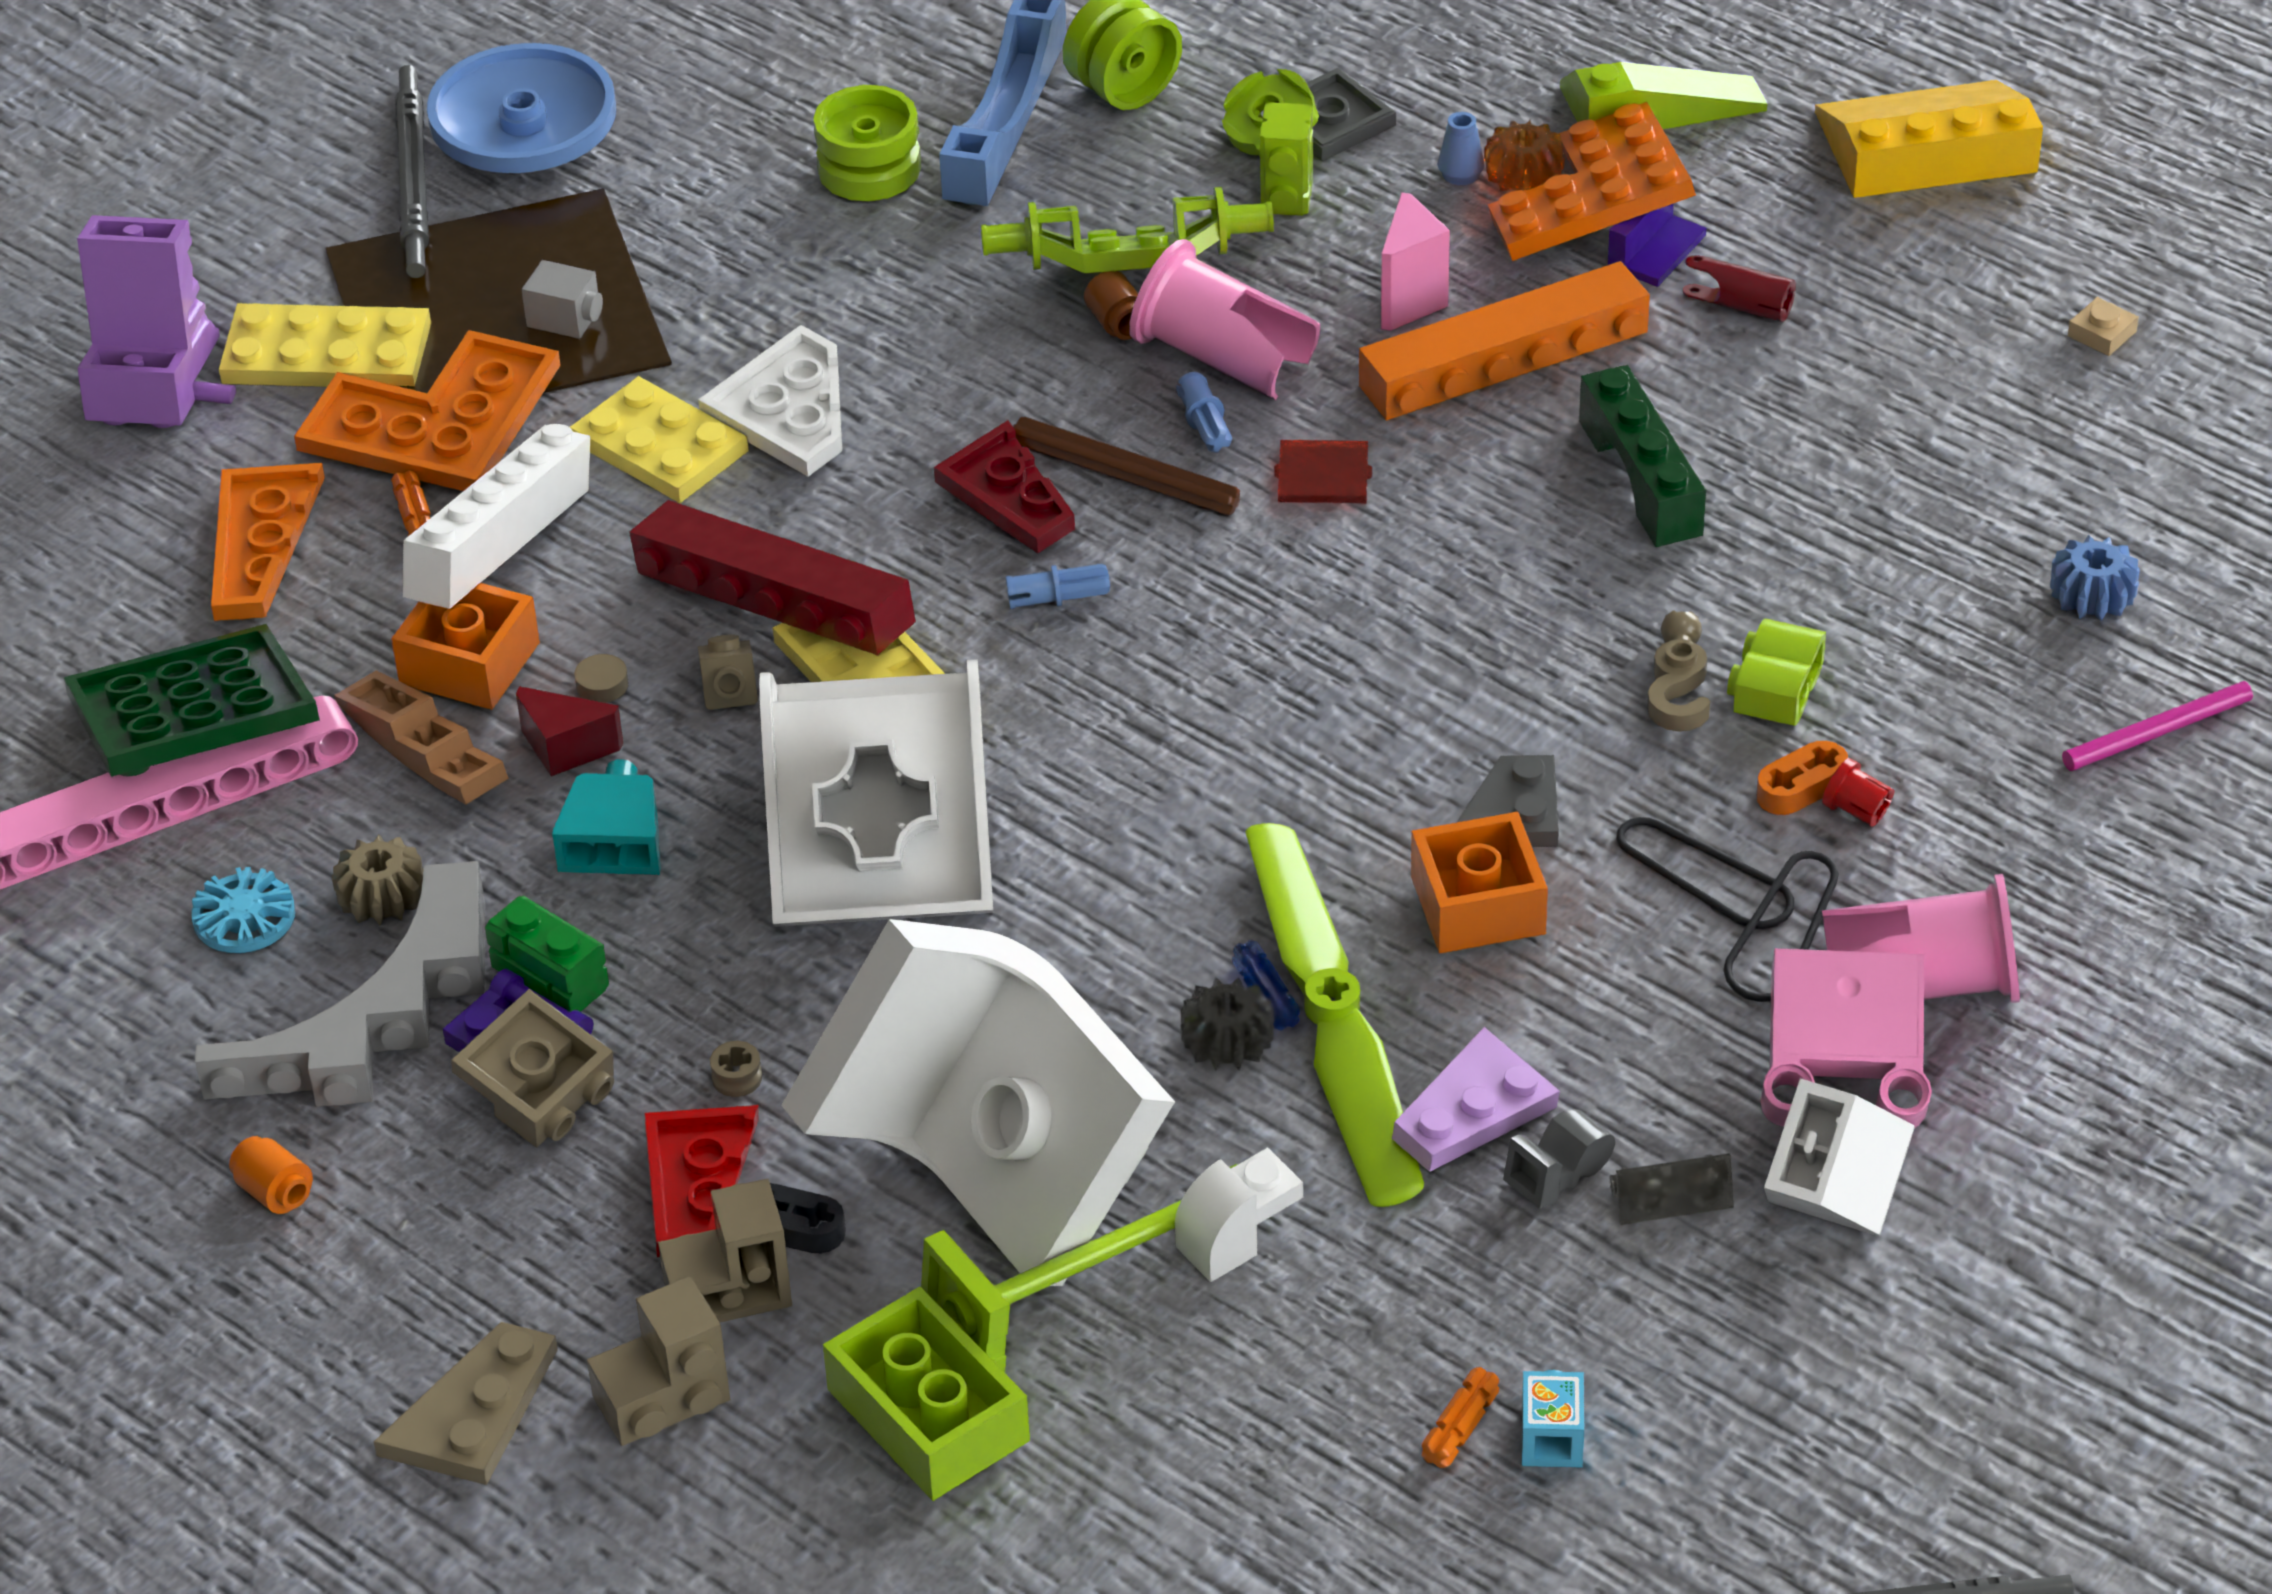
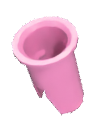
(1220, 320)
(1962, 938)

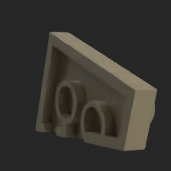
(474, 1407)

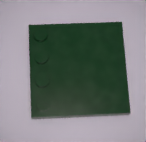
(190, 700)

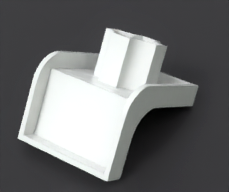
(875, 798)
(987, 1079)

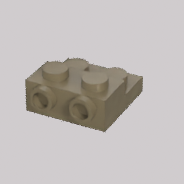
(536, 1068)

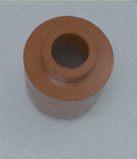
(1112, 301)

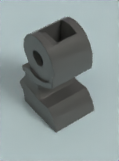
(1568, 1149)

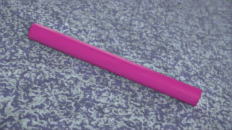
(2157, 725)

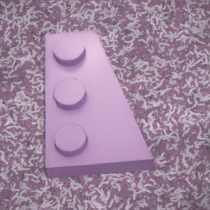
(1473, 1102)

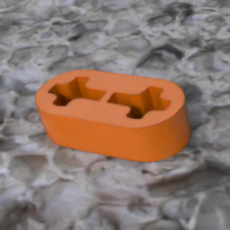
(1800, 775)

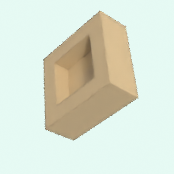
(2103, 326)

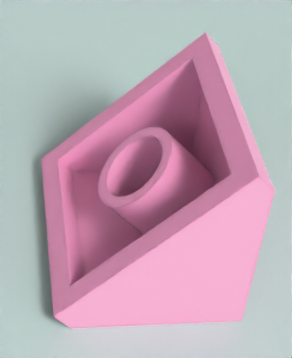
(1413, 265)

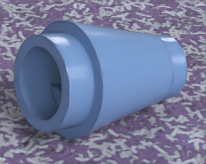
(1461, 150)

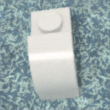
(1224, 1206)

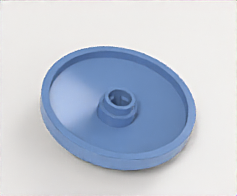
(521, 108)

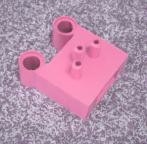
(1848, 1020)

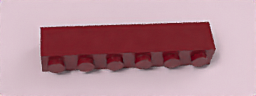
(773, 577)

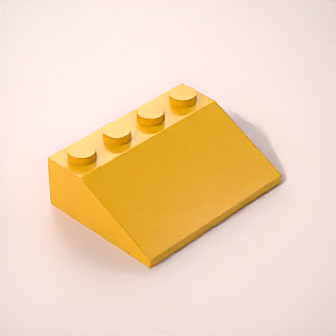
(1932, 137)

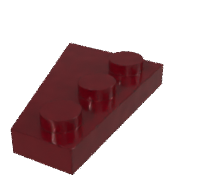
(1007, 488)

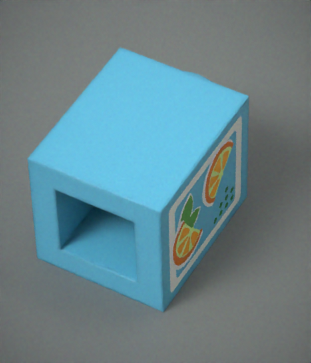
(1552, 1418)

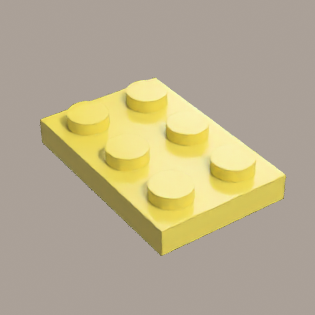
(661, 439)

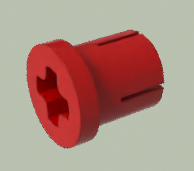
(1857, 793)

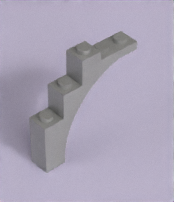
(386, 1013)

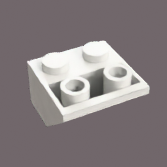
(1838, 1158)

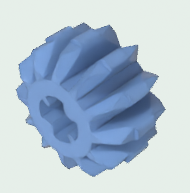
(2094, 577)

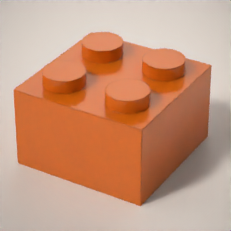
(467, 649)
(1478, 882)

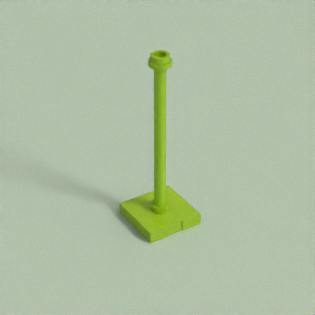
(985, 1308)

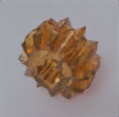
(1523, 156)

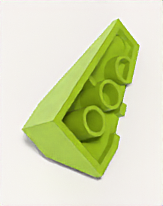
(1673, 94)

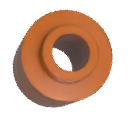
(270, 1174)

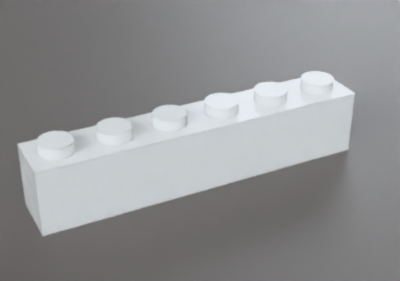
(496, 516)

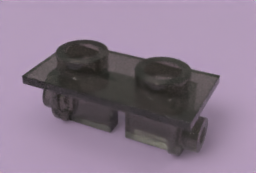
(1673, 1188)

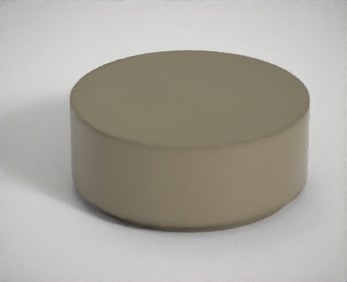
(601, 678)

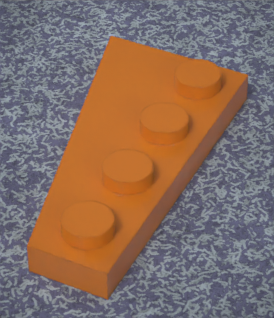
(257, 533)

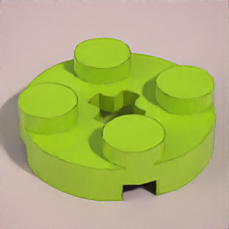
(1248, 99)

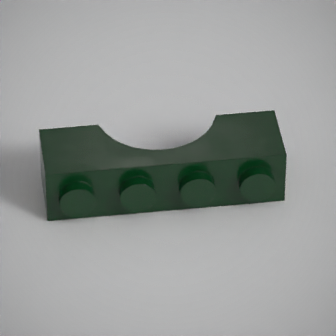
(1663, 483)

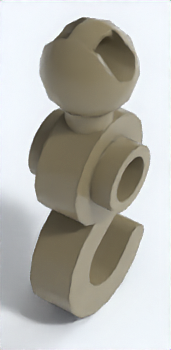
(1678, 669)

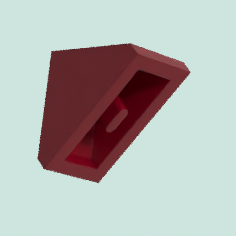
(568, 728)

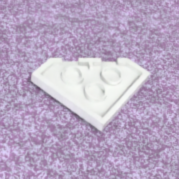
(786, 401)

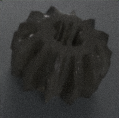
(1227, 1023)

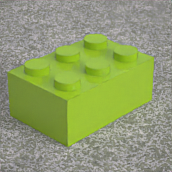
(926, 1393)

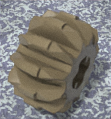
(378, 879)

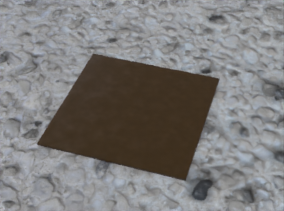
(478, 279)

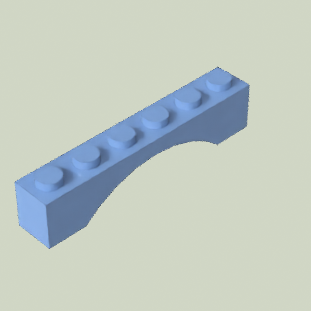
(982, 147)

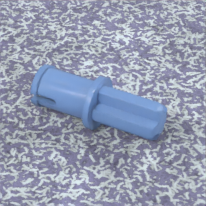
(1204, 411)
(1057, 585)

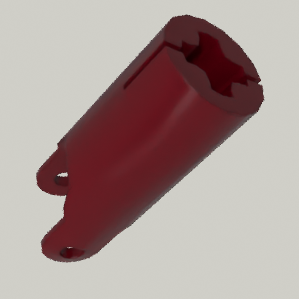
(1743, 288)

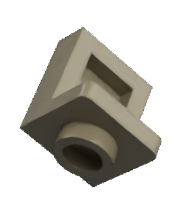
(727, 672)

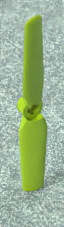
(1347, 1049)

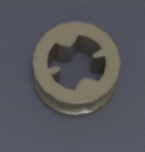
(739, 1082)

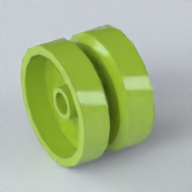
(1122, 51)
(867, 142)

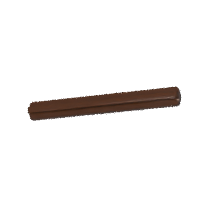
(1127, 466)

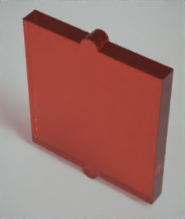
(1323, 471)

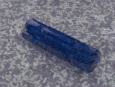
(1258, 970)

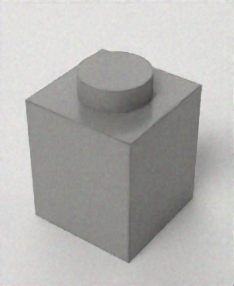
(561, 299)

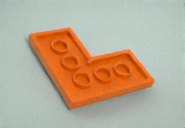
(1619, 170)
(442, 434)

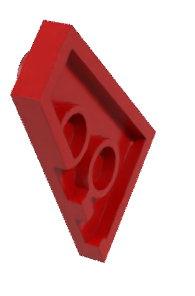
(689, 1159)

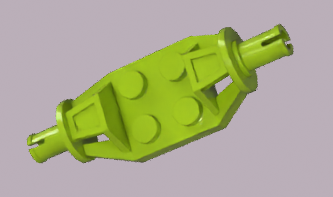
(1109, 252)

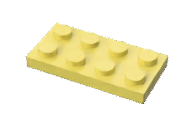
(316, 341)
(830, 660)

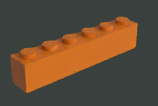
(1503, 340)

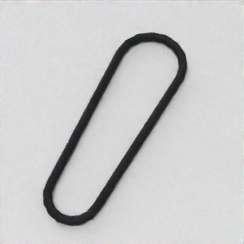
(1712, 852)
(1762, 908)

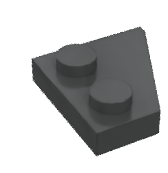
(1522, 786)

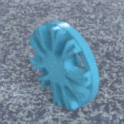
(242, 911)

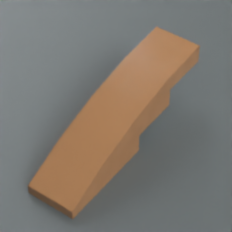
(419, 738)

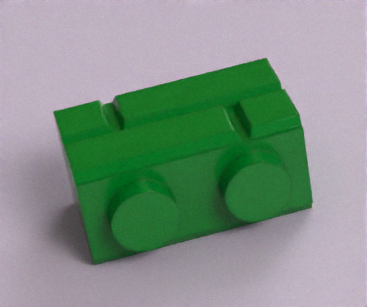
(547, 954)

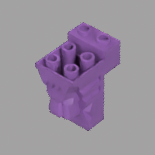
(142, 321)

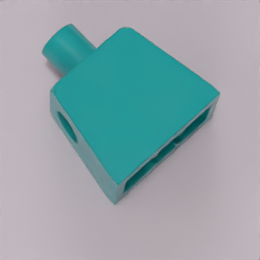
(609, 824)

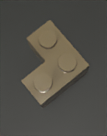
(739, 1263)
(667, 1371)

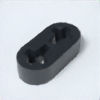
(804, 1209)

